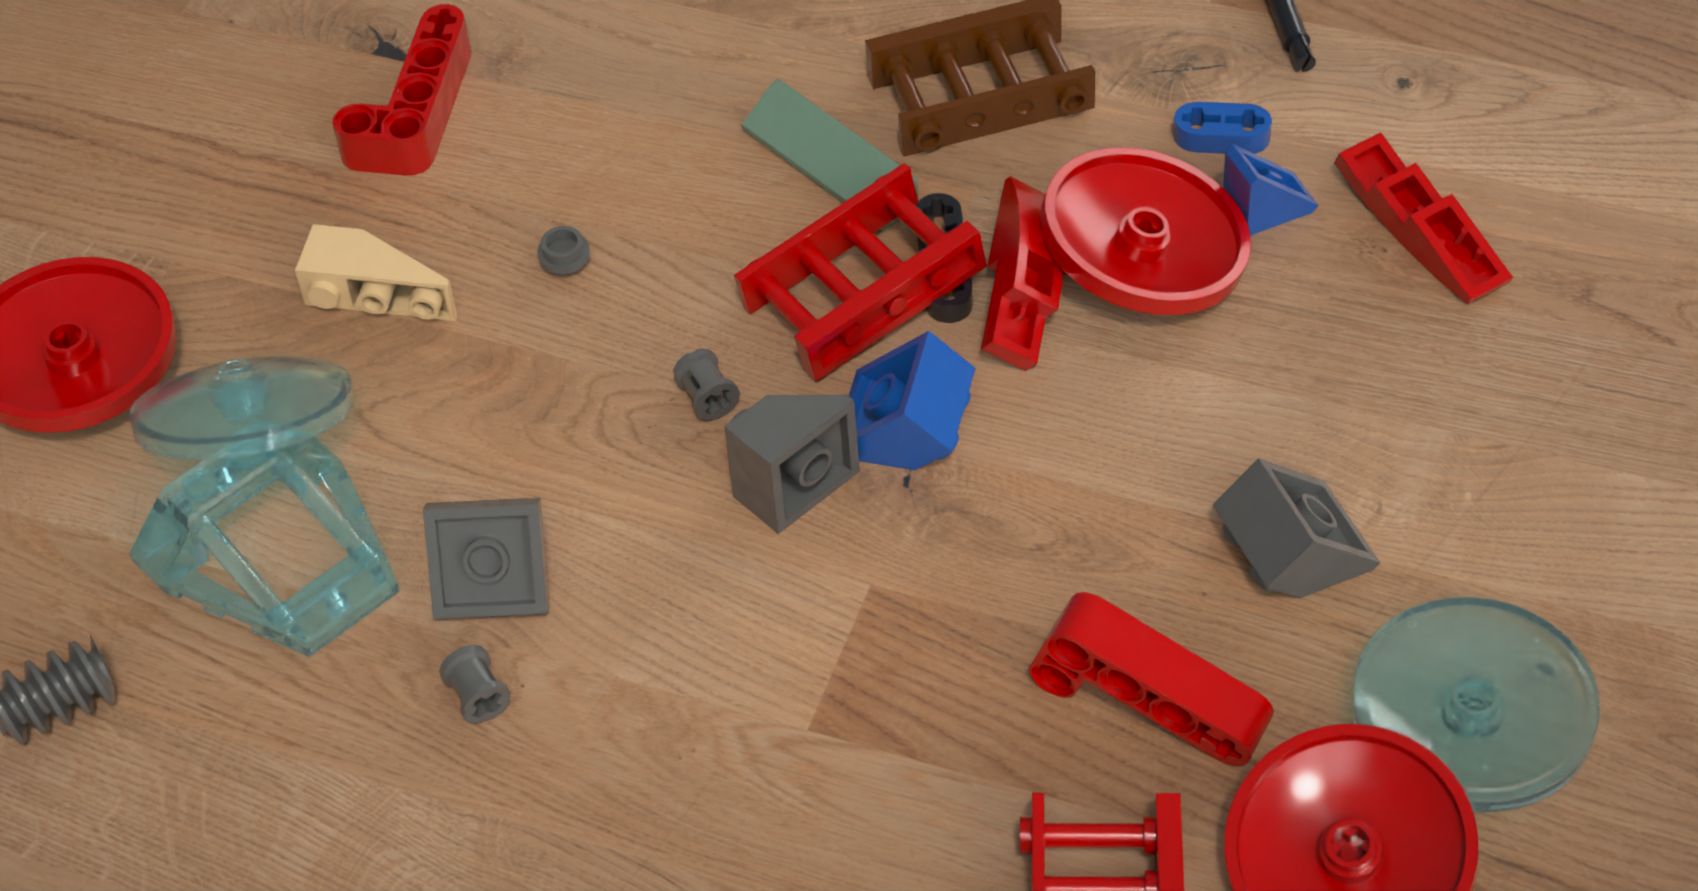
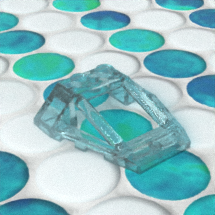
(184, 524)

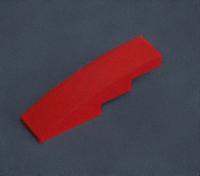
(1421, 220)

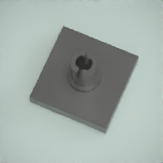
(486, 558)

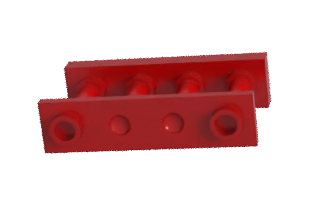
(884, 304)
(1156, 836)

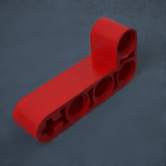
(410, 129)
(1152, 677)

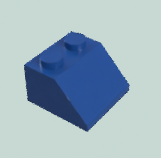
(911, 403)

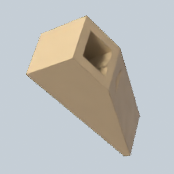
(365, 274)

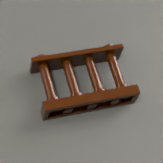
(972, 40)

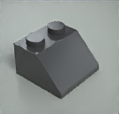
(791, 454)
(1292, 531)

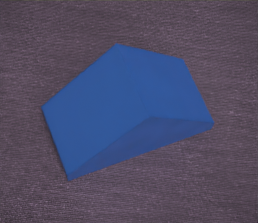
(1264, 190)

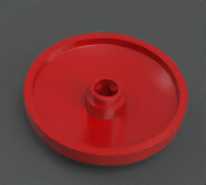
(1145, 231)
(80, 342)
(1351, 815)

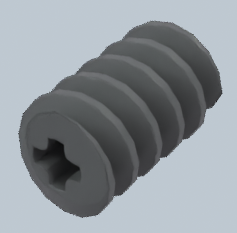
(53, 690)

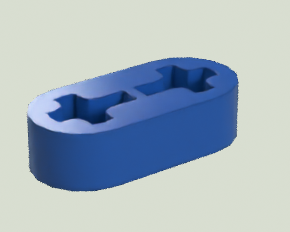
(1221, 127)

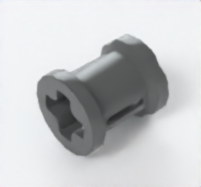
(706, 384)
(475, 684)

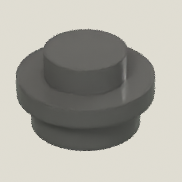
(563, 250)

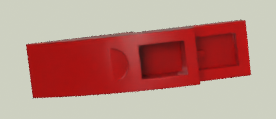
(1025, 278)

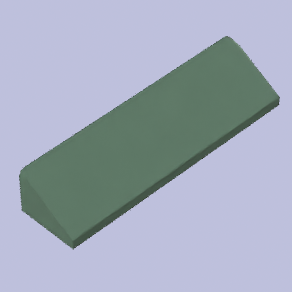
(816, 143)

